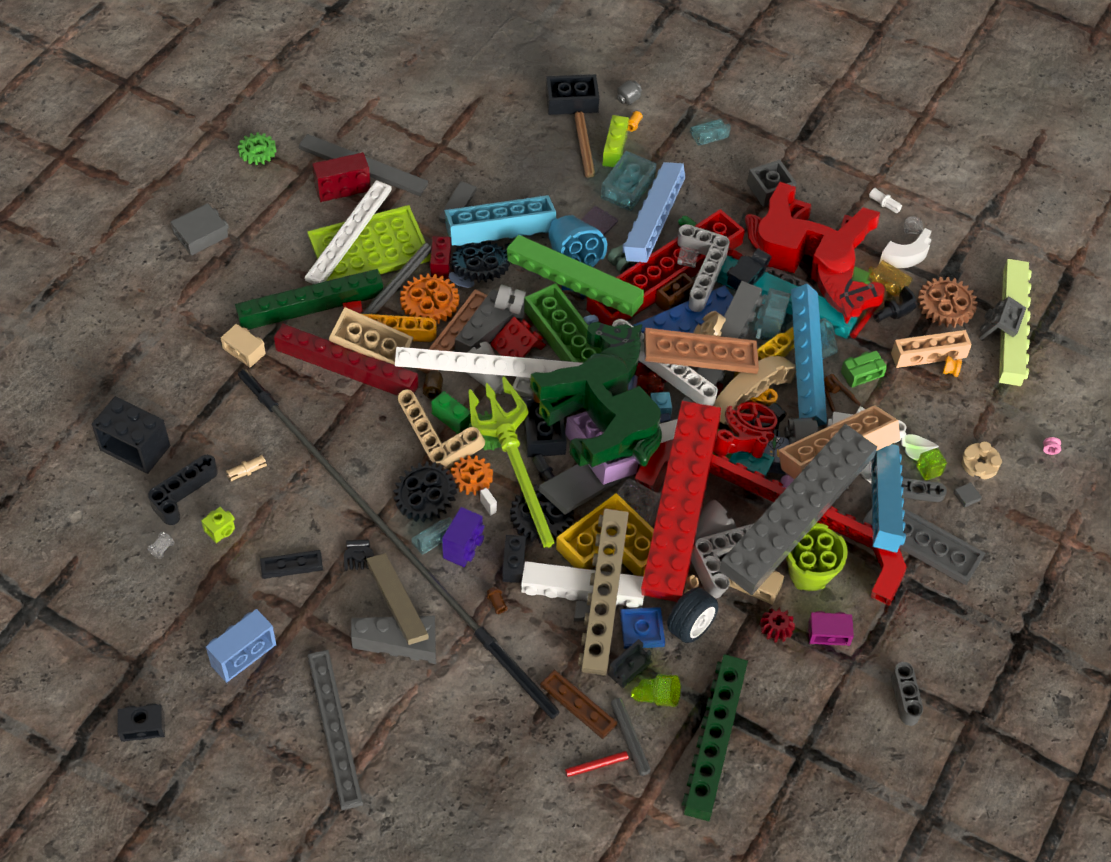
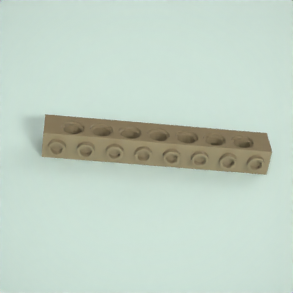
(598, 663)

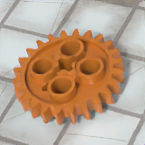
(429, 298)

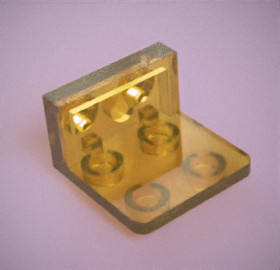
(890, 277)

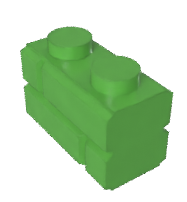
(863, 368)

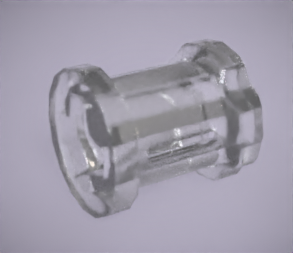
(160, 545)

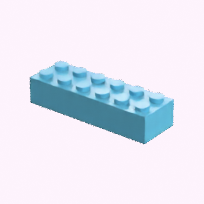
(499, 220)

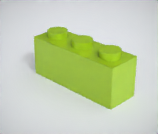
(615, 140)

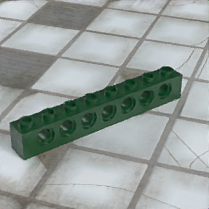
(702, 806)

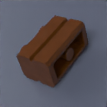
(674, 292)

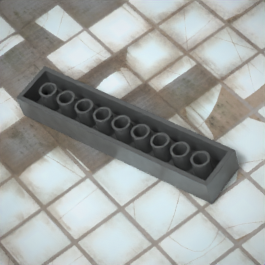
(797, 509)

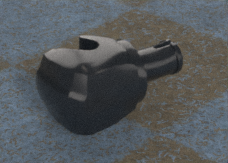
(907, 305)

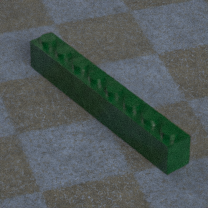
(308, 299)

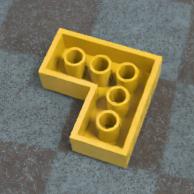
(579, 540)

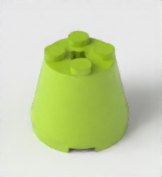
(817, 558)

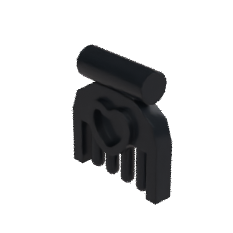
(358, 551)

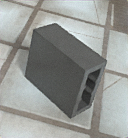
(200, 229)

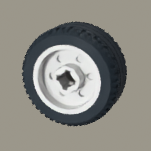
(692, 615)

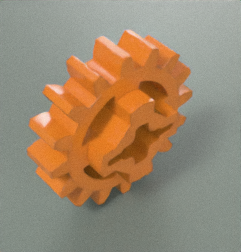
(472, 474)

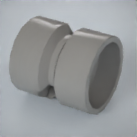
(503, 298)

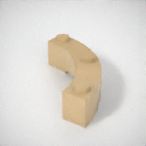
(749, 385)

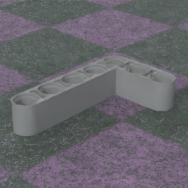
(716, 249)
(712, 549)

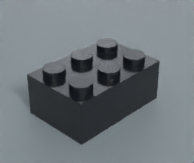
(572, 94)
(541, 437)

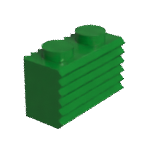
(451, 412)

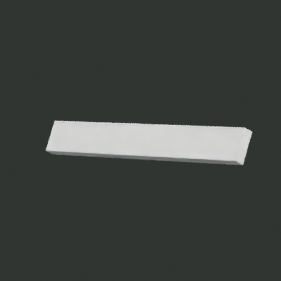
(348, 233)

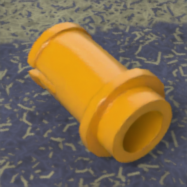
(634, 120)

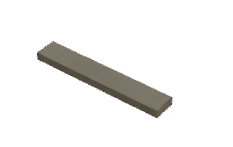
(397, 599)

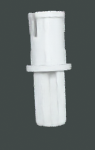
(885, 200)

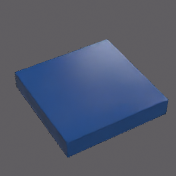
(644, 625)

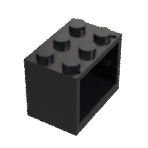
(131, 434)

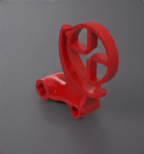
(750, 437)

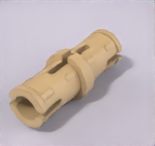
(246, 468)

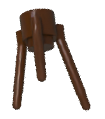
(833, 385)

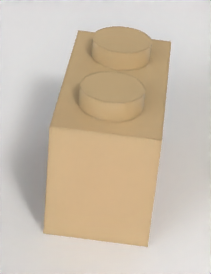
(243, 345)

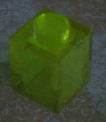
(931, 464)

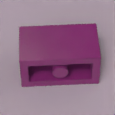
(830, 628)

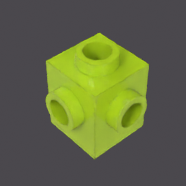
(218, 524)

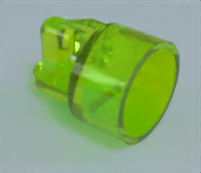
(662, 690)

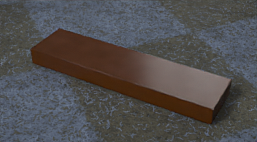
(578, 704)

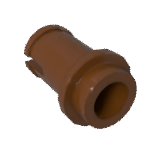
(496, 599)

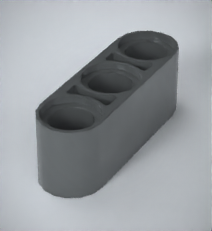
(904, 702)

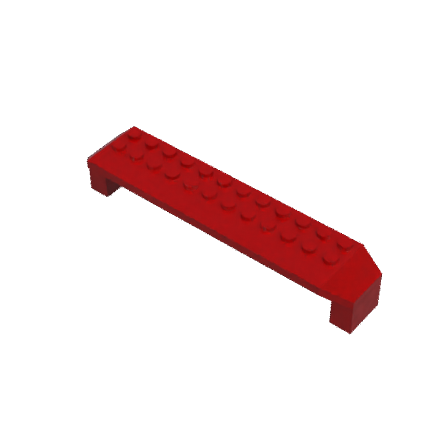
(891, 563)

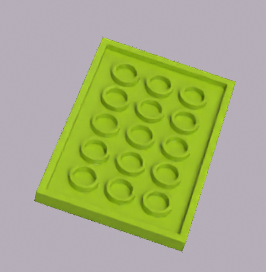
(383, 244)

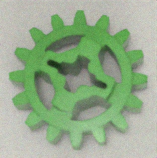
(257, 148)

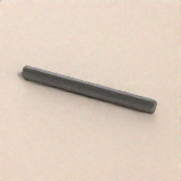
(398, 279)

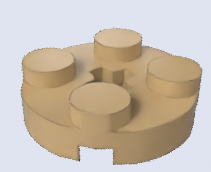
(712, 324)
(986, 452)

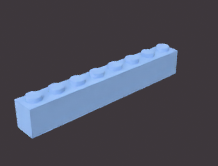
(654, 212)

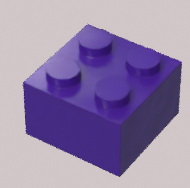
(463, 537)

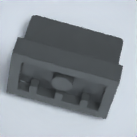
(1006, 316)

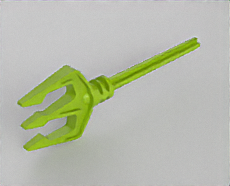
(503, 427)

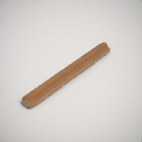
(584, 145)

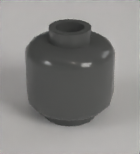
(629, 92)

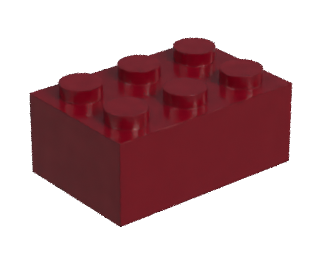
(341, 177)

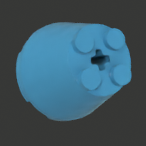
(577, 240)

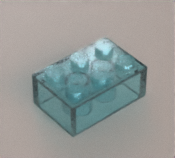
(628, 180)

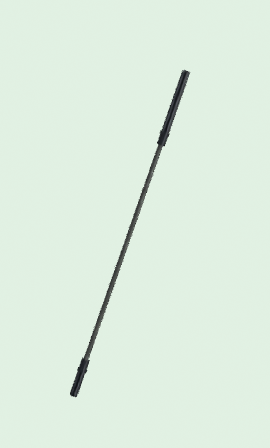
(488, 641)

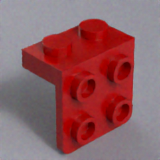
(517, 339)

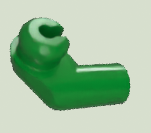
(685, 220)

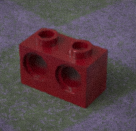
(440, 256)

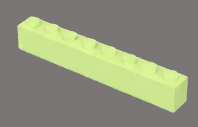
(1013, 349)

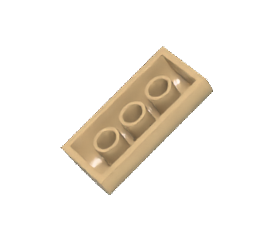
(368, 336)

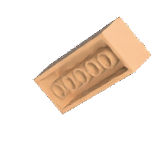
(871, 423)

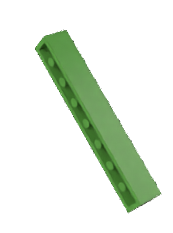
(575, 275)

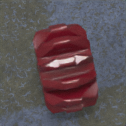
(774, 631)

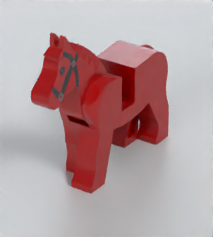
(789, 236)

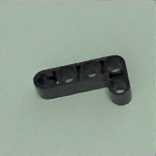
(203, 471)

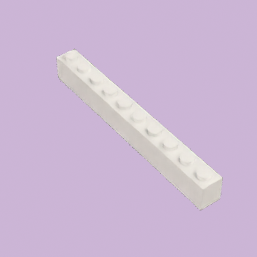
(476, 362)

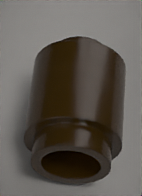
(432, 384)

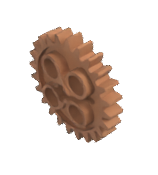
(947, 302)

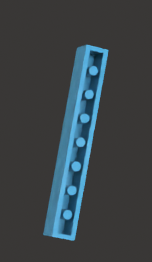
(808, 354)
(887, 499)

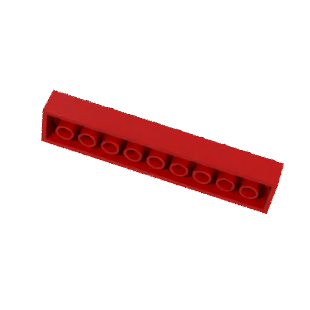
(663, 267)
(681, 501)

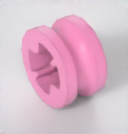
(1052, 445)

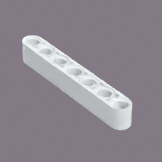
(679, 376)

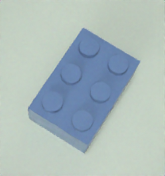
(241, 645)

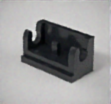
(630, 664)

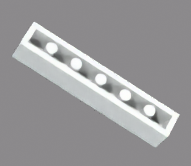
(575, 584)

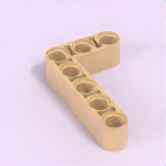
(429, 436)

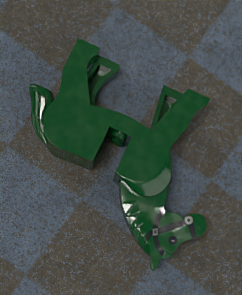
(600, 386)

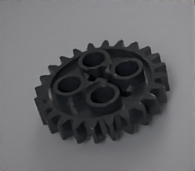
(480, 261)
(425, 492)
(525, 523)

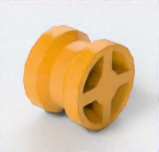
(952, 366)

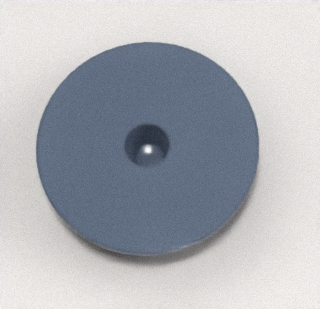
(460, 280)

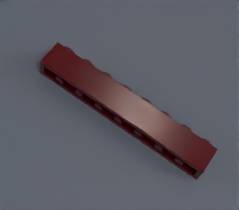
(344, 361)

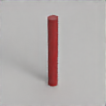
(862, 322)
(596, 764)

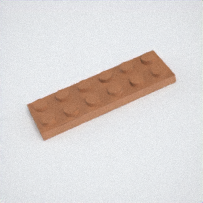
(701, 350)

